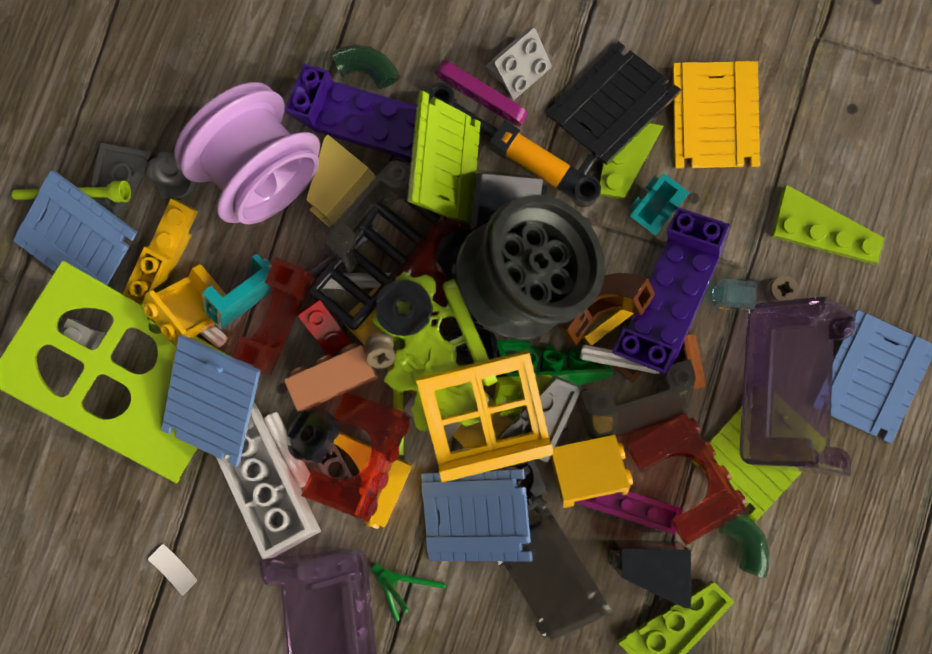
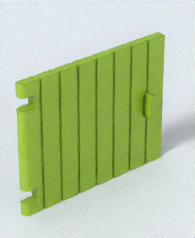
(444, 159)
(758, 484)

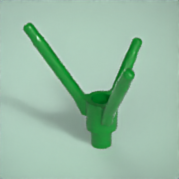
(388, 582)

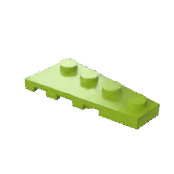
(679, 628)

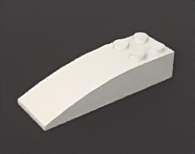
(268, 492)

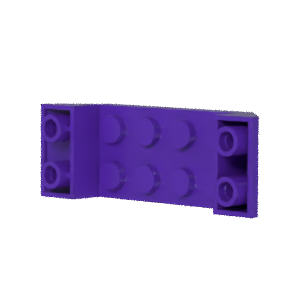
(352, 113)
(679, 287)

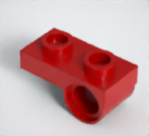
(324, 328)

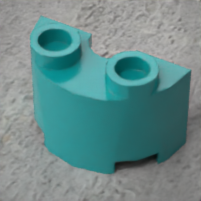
(659, 203)

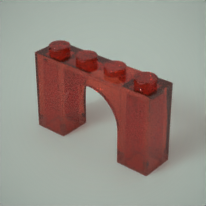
(289, 289)
(682, 439)
(360, 494)

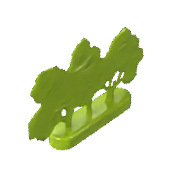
(430, 353)

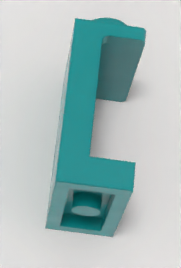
(238, 301)

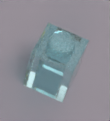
(735, 295)

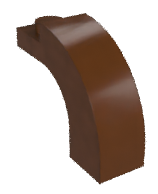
(618, 292)

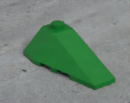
(555, 362)

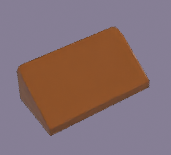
(691, 351)

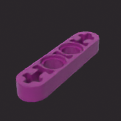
(481, 93)

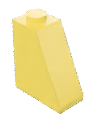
(334, 177)

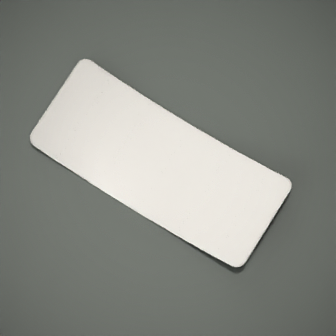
(173, 569)

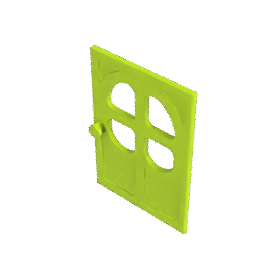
(137, 430)

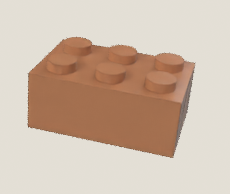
(330, 377)

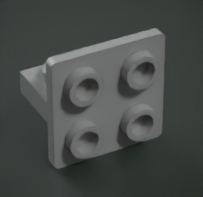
(520, 63)

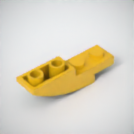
(164, 251)

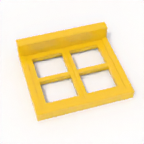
(493, 453)

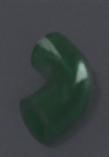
(367, 60)
(752, 544)

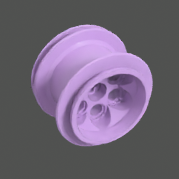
(247, 153)

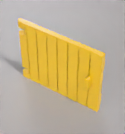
(716, 115)

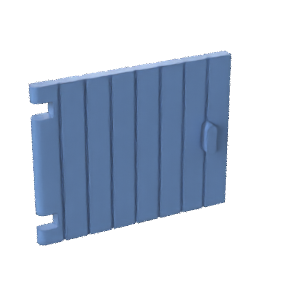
(73, 229)
(875, 377)
(210, 399)
(476, 517)

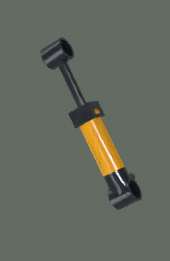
(511, 144)

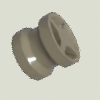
(775, 292)
(380, 350)

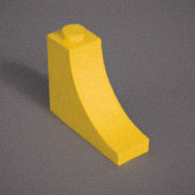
(398, 474)

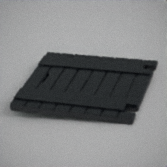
(612, 102)

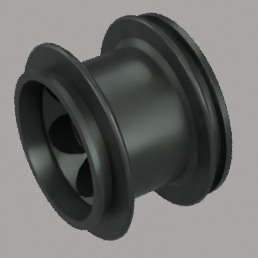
(548, 256)

